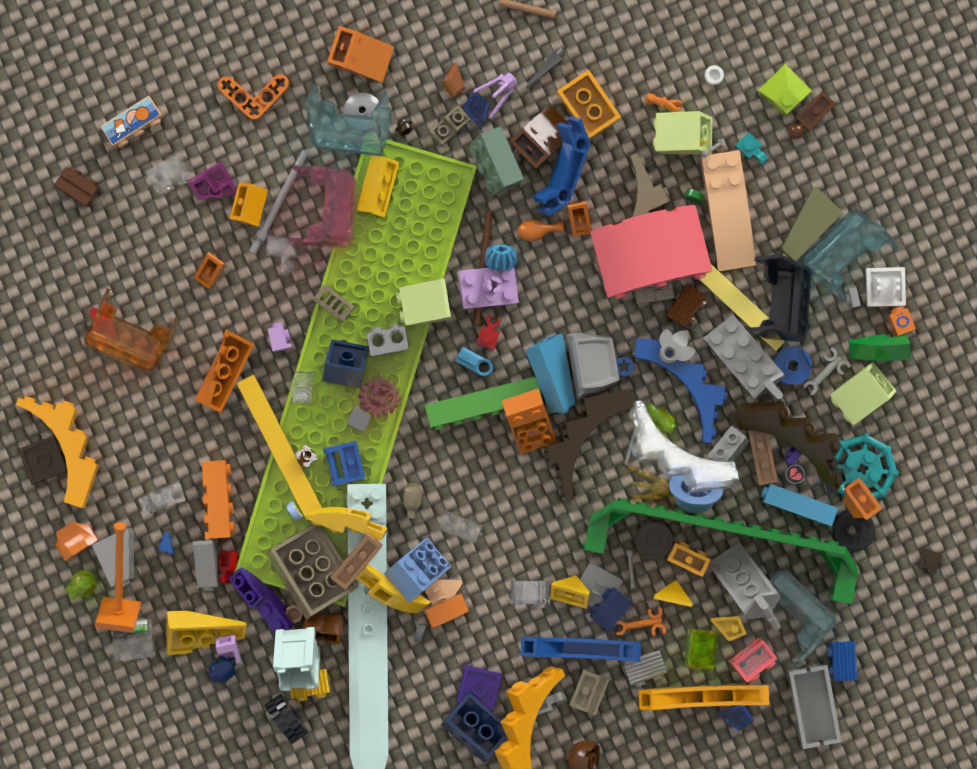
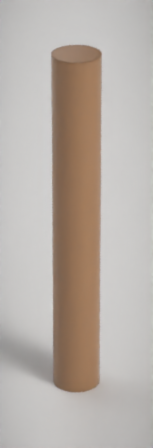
(527, 8)

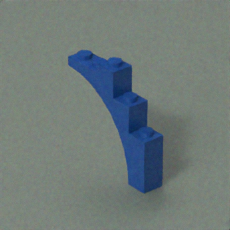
(691, 376)

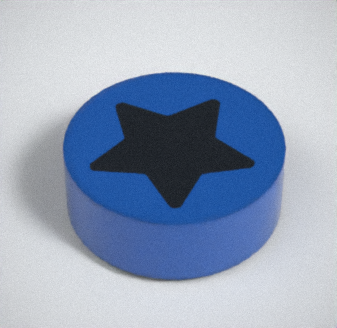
(625, 366)

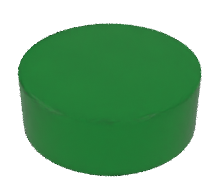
(694, 196)

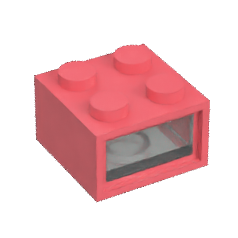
(753, 660)

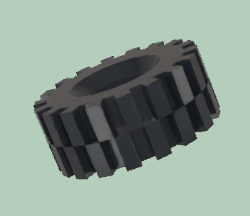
(286, 718)

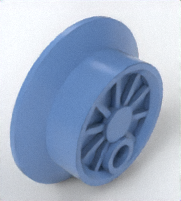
(692, 501)

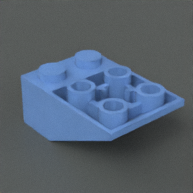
(417, 570)

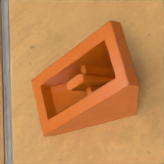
(579, 219)
(209, 270)

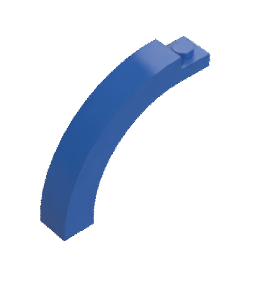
(580, 648)

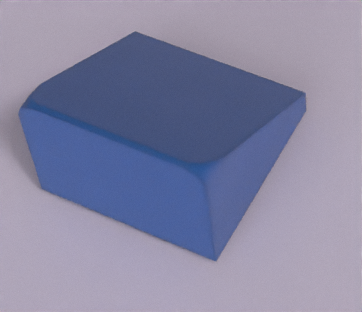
(166, 543)

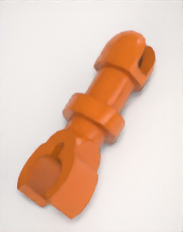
(672, 105)

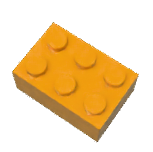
(589, 102)

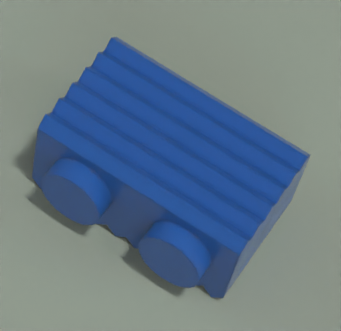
(843, 660)

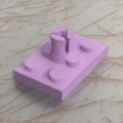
(487, 288)

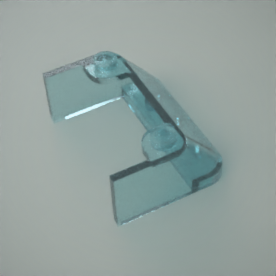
(345, 131)
(842, 246)
(806, 609)

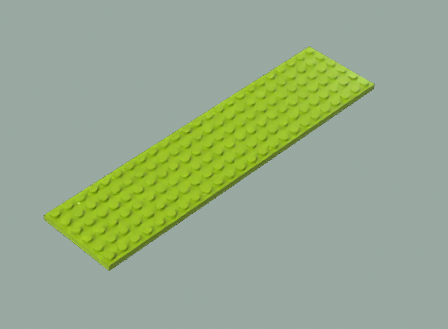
(384, 254)

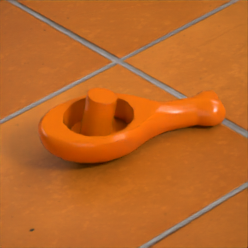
(534, 230)

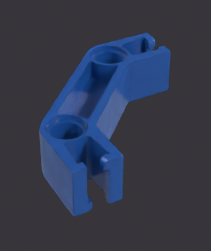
(567, 167)

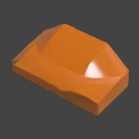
(860, 500)
(74, 539)

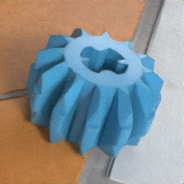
(500, 257)

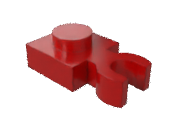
(489, 336)

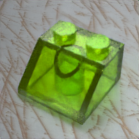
(700, 648)

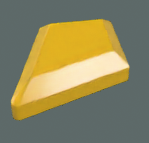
(729, 626)

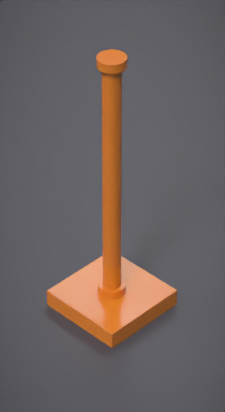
(117, 612)

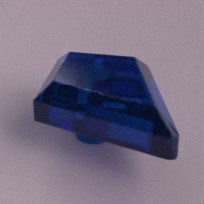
(477, 109)
(736, 716)

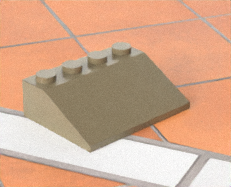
(306, 570)

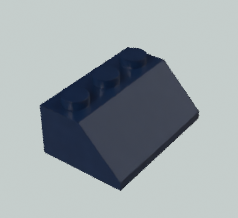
(475, 727)

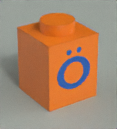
(901, 321)

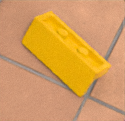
(378, 185)

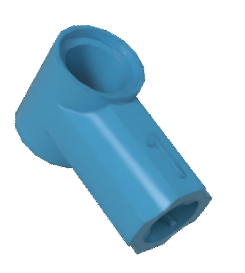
(473, 361)

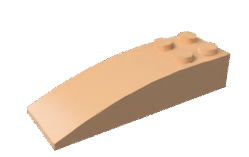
(728, 210)

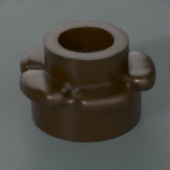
(404, 127)

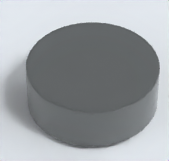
(420, 633)

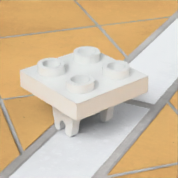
(885, 287)

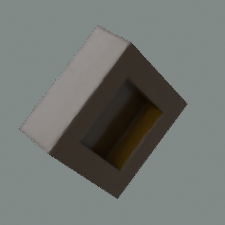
(929, 560)

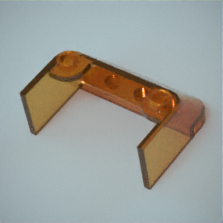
(125, 339)

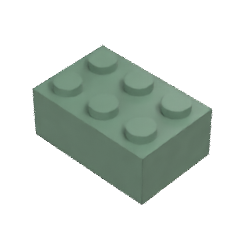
(496, 161)

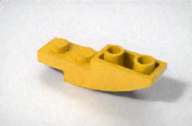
(340, 518)
(385, 591)

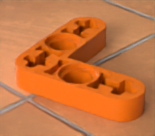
(257, 101)

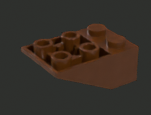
(539, 138)

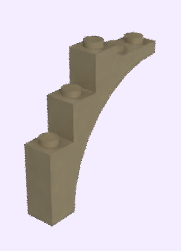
(647, 197)

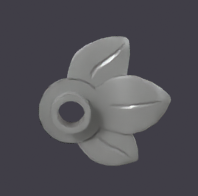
(677, 345)

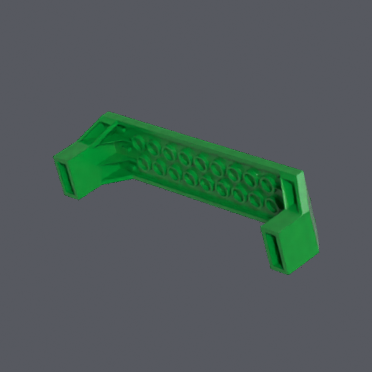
(836, 557)

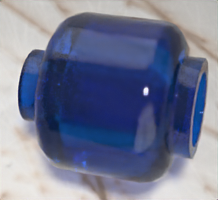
(222, 669)

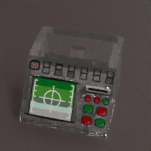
(137, 644)

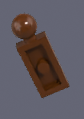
(811, 115)

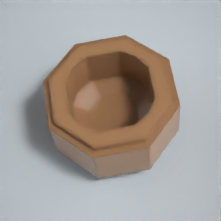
(294, 614)

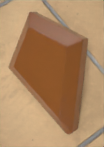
(453, 81)

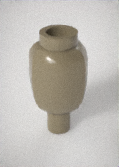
(412, 499)

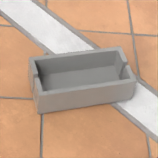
(814, 706)

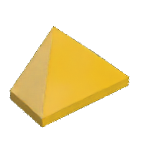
(570, 591)
(674, 594)

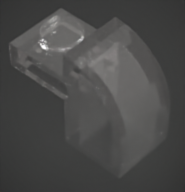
(282, 249)
(161, 499)

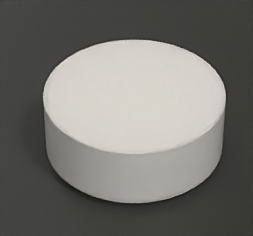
(714, 75)

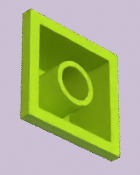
(784, 90)

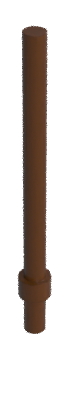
(485, 244)

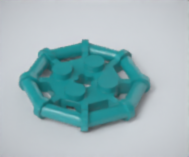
(868, 459)

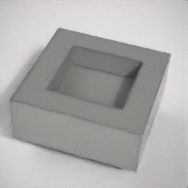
(852, 298)

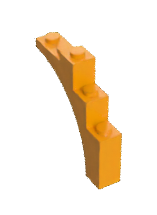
(61, 420)
(703, 696)
(518, 725)

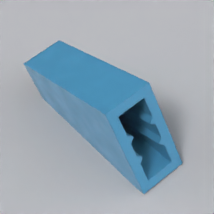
(552, 373)
(799, 505)

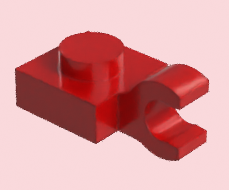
(227, 564)

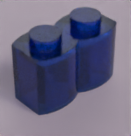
(610, 608)

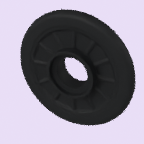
(845, 539)

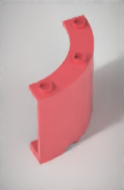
(651, 250)

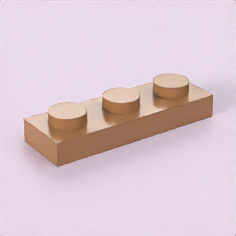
(762, 457)
(356, 561)

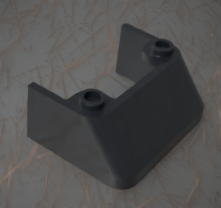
(788, 300)

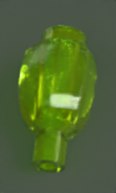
(662, 419)

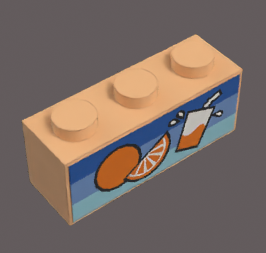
(132, 122)

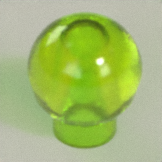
(81, 584)

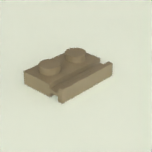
(589, 692)

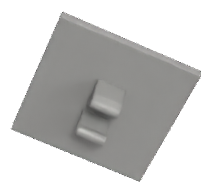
(597, 581)

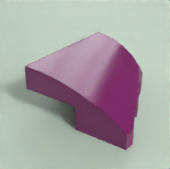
(213, 183)

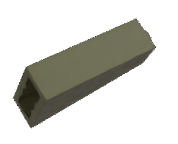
(813, 220)

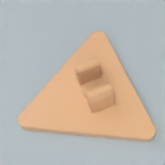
(442, 590)

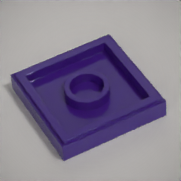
(481, 684)

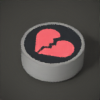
(794, 474)

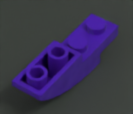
(262, 598)

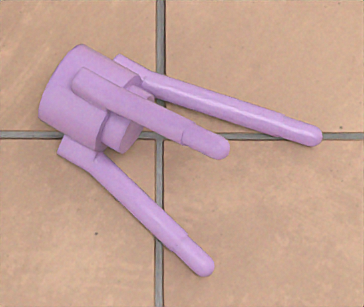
(506, 83)

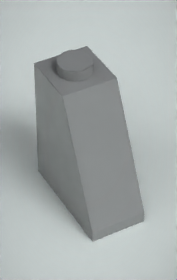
(206, 564)

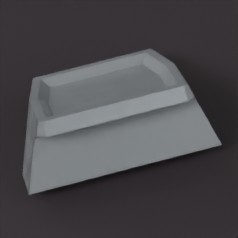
(592, 363)

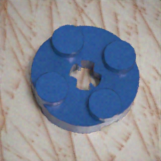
(802, 369)

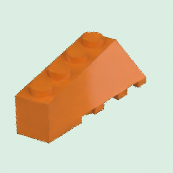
(224, 371)
(217, 499)

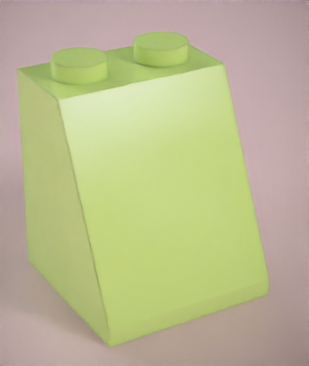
(682, 133)
(424, 303)
(863, 393)

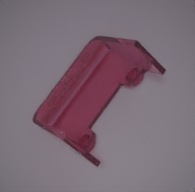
(338, 208)

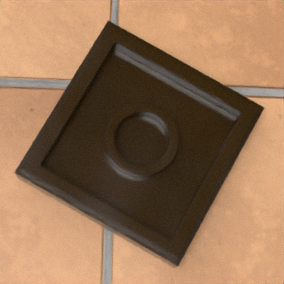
(43, 460)

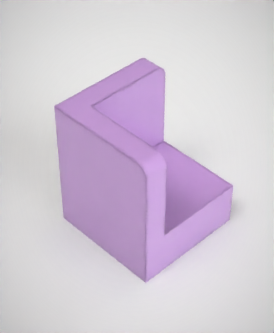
(228, 646)

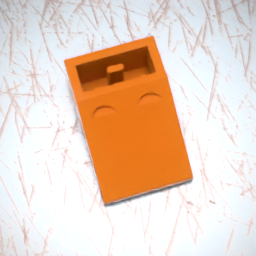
(360, 54)
(529, 421)

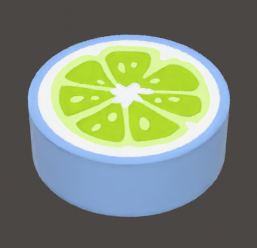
(294, 511)

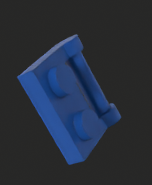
(350, 461)

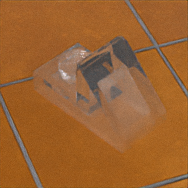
(302, 387)

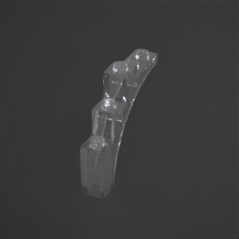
(673, 461)

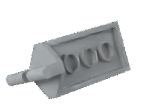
(745, 359)
(746, 584)

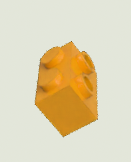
(248, 204)
(692, 561)

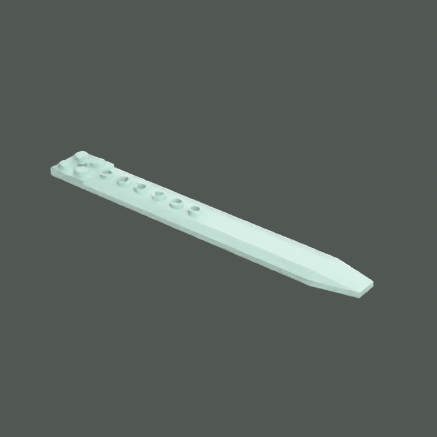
(368, 646)

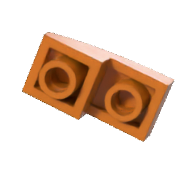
(446, 611)

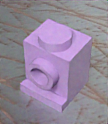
(279, 337)

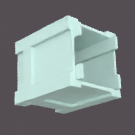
(296, 659)

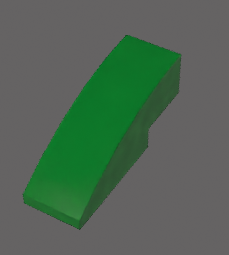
(880, 348)

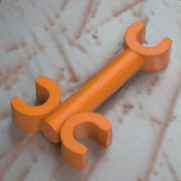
(655, 621)

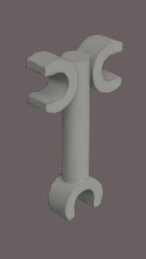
(835, 362)

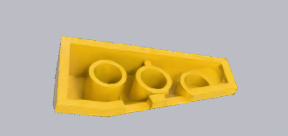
(194, 630)

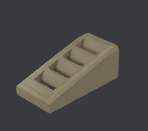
(345, 313)

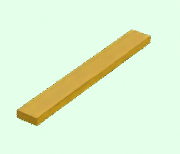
(279, 445)

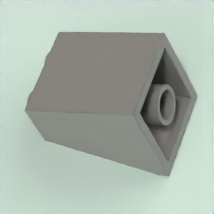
(106, 552)

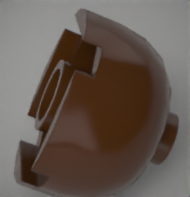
(583, 755)

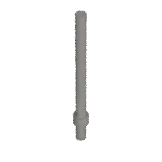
(261, 234)

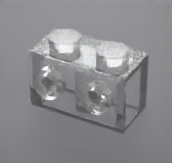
(168, 174)

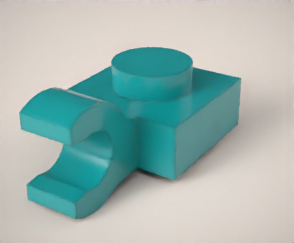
(750, 146)

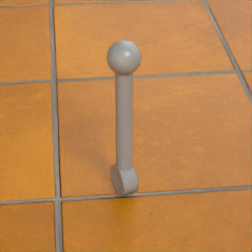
(721, 142)
(629, 552)

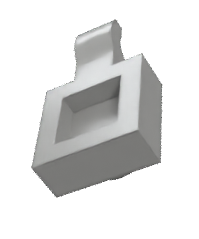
(546, 706)

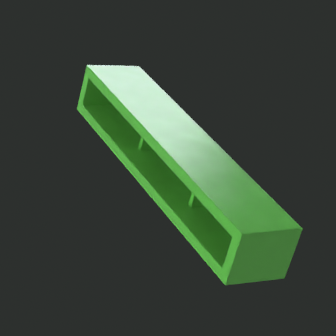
(476, 404)

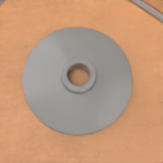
(360, 100)

